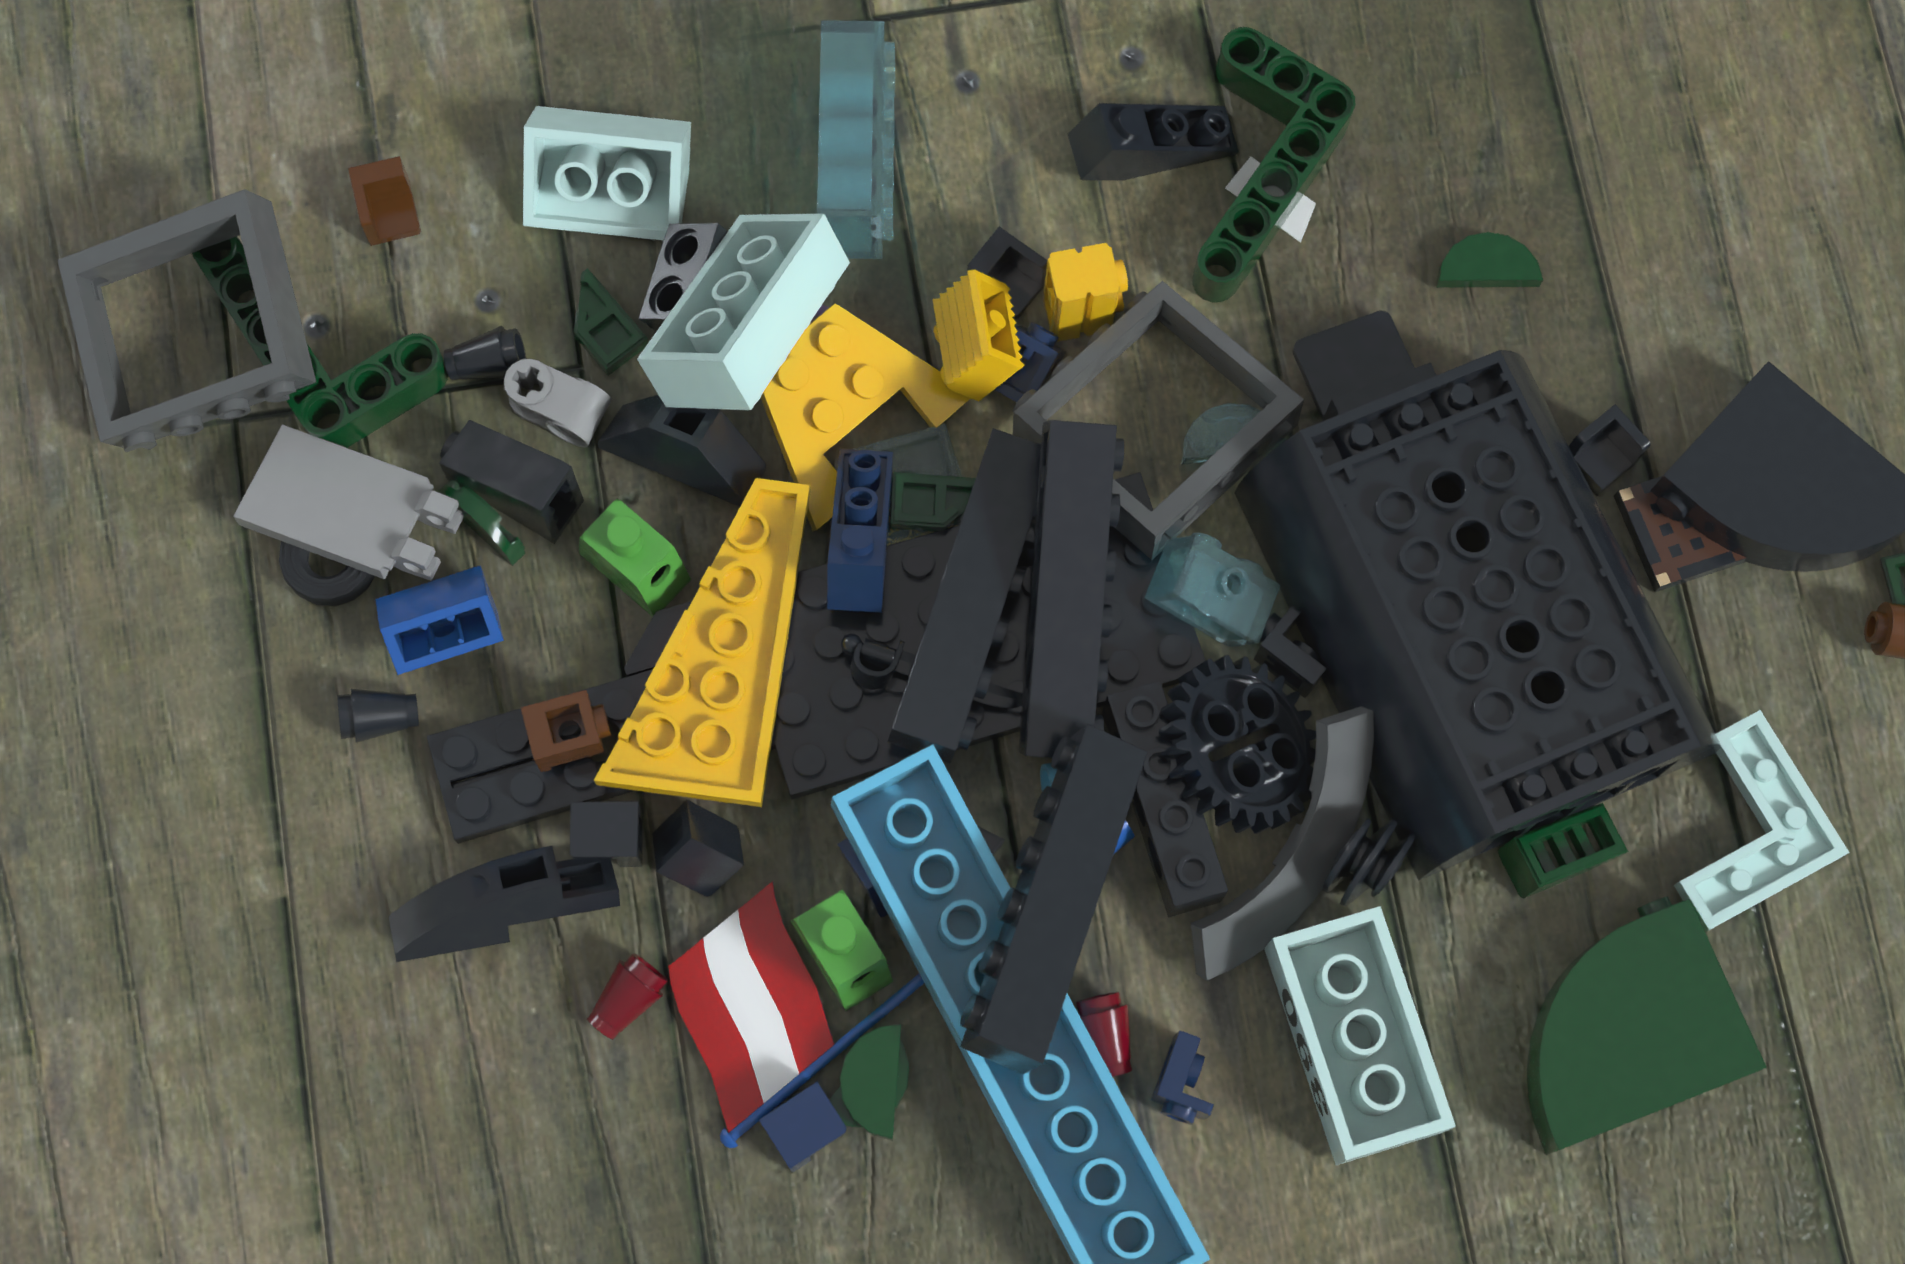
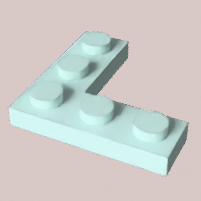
(1796, 828)

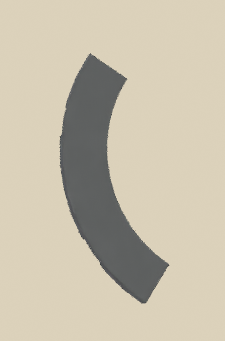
(1307, 857)

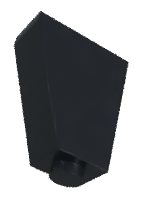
(513, 478)

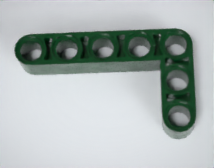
(1281, 166)
(345, 392)

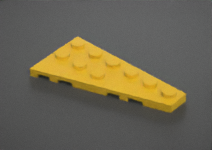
(717, 685)

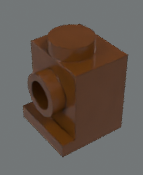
(549, 718)

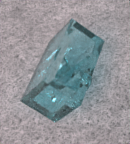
(1213, 590)

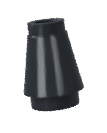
(485, 355)
(375, 713)

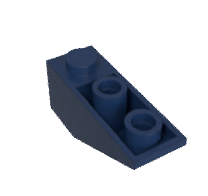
(859, 531)

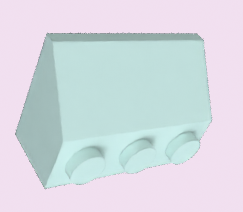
(604, 172)

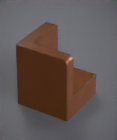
(384, 200)

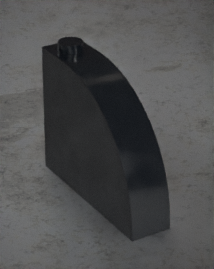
(1785, 482)

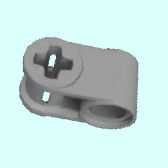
(564, 404)

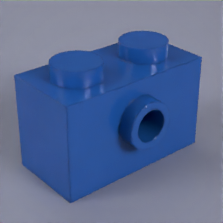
(438, 620)

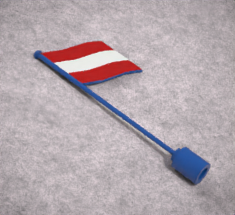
(761, 1011)

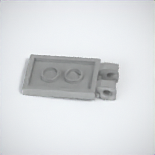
(345, 506)

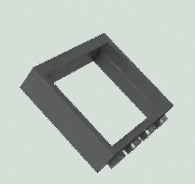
(160, 243)
(1279, 416)

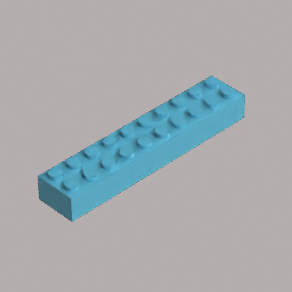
(1060, 1117)

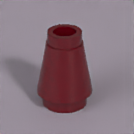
(627, 995)
(1109, 1028)

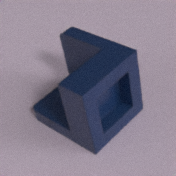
(803, 1126)

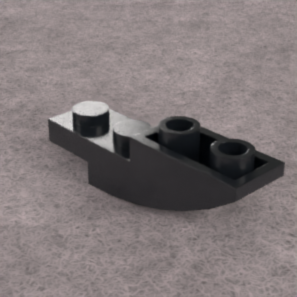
(485, 900)

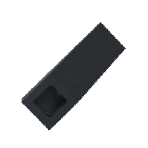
(1147, 139)

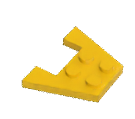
(835, 382)

